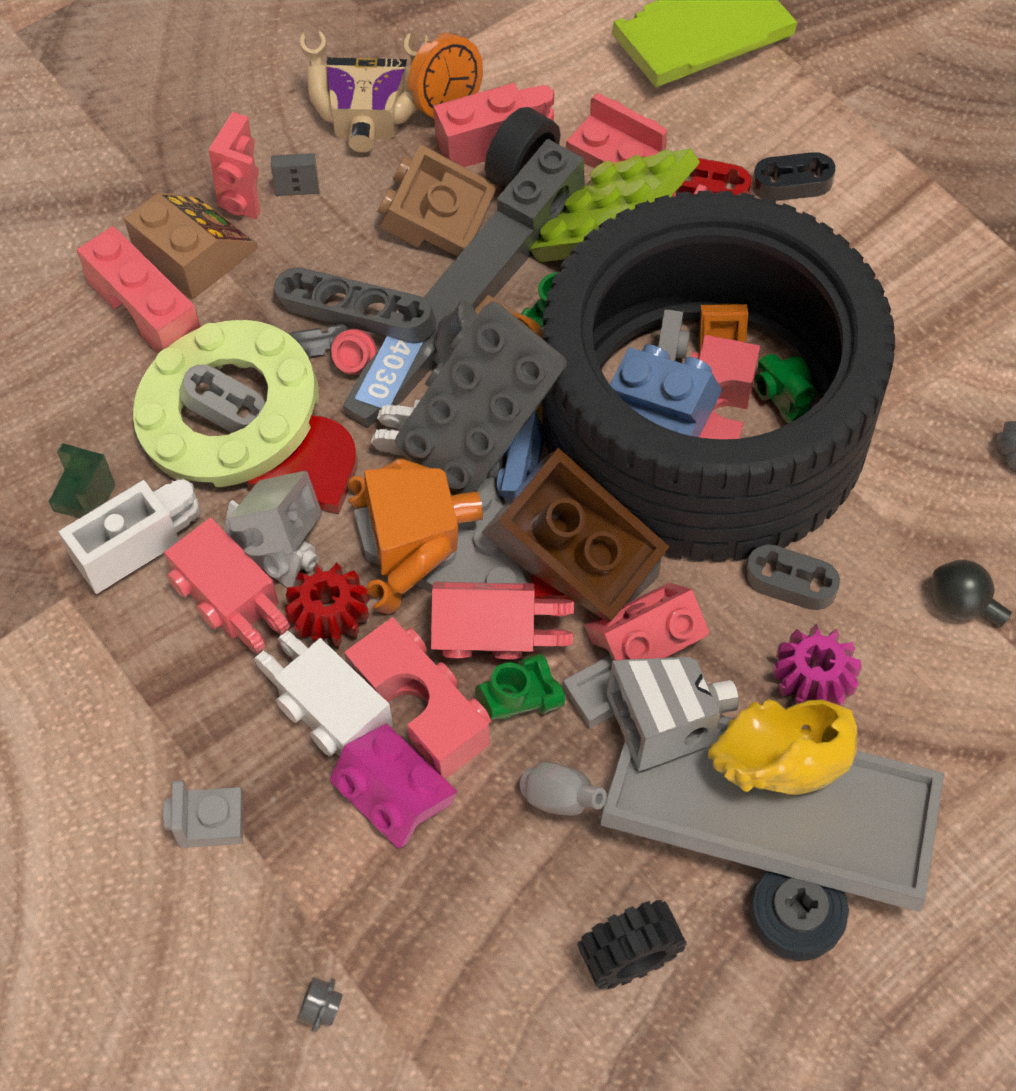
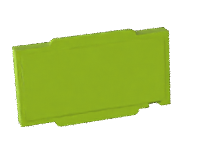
(691, 35)

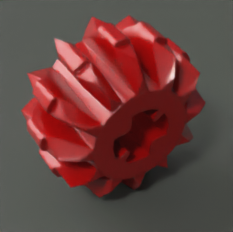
(324, 587)

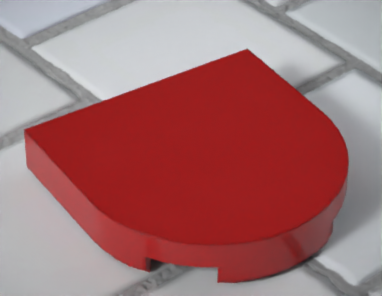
(329, 459)

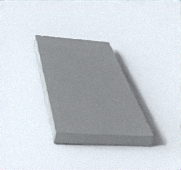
(857, 835)

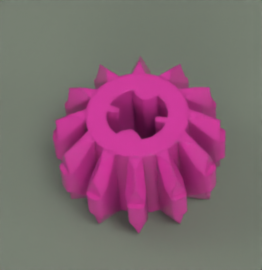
(817, 667)

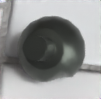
(965, 591)

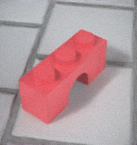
(130, 279)
(734, 369)
(396, 665)

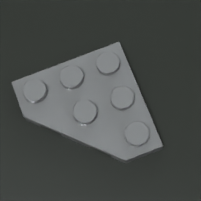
(475, 556)

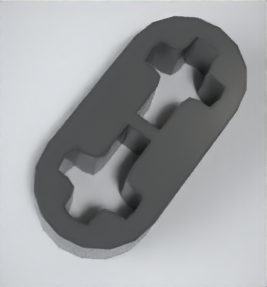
(792, 577)

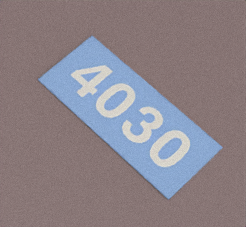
(388, 372)

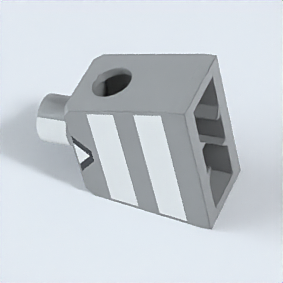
(666, 707)

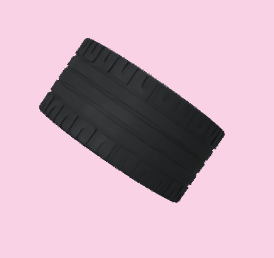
(798, 289)

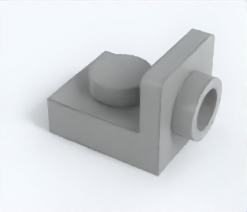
(204, 816)

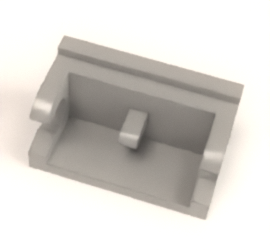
(281, 510)

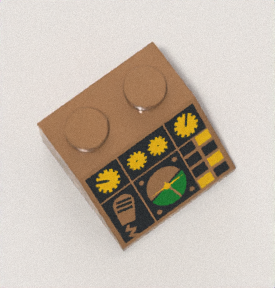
(187, 240)

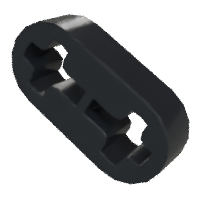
(794, 176)

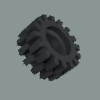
(631, 944)

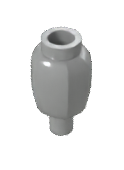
(560, 789)

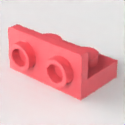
(615, 134)
(235, 168)
(651, 625)

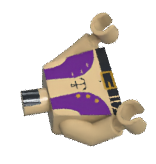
(360, 95)

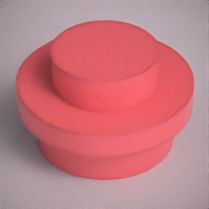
(352, 351)

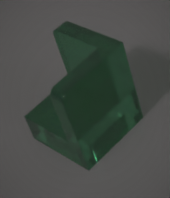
(84, 482)

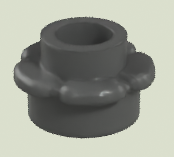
(320, 1003)

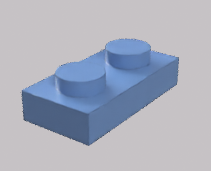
(522, 457)

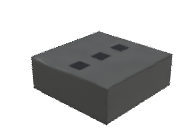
(295, 174)

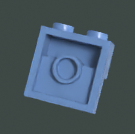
(667, 390)

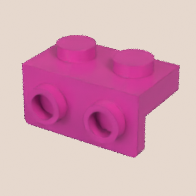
(390, 783)

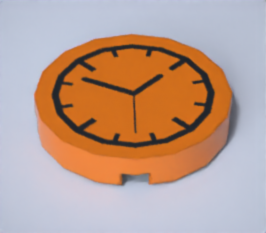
(444, 72)

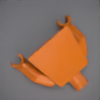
(411, 523)

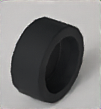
(516, 143)

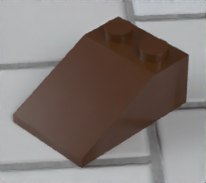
(576, 536)

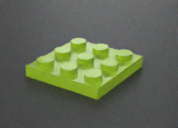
(609, 192)

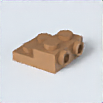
(435, 202)

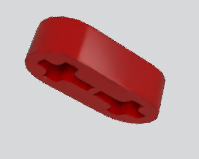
(716, 177)

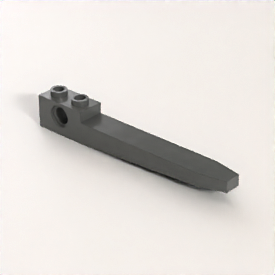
(492, 255)

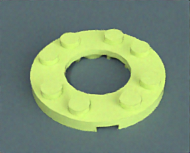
(248, 451)

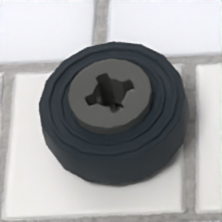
(793, 930)

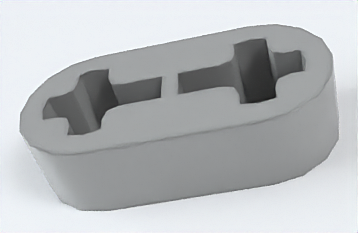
(221, 399)

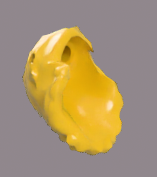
(773, 753)

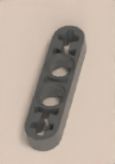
(357, 299)

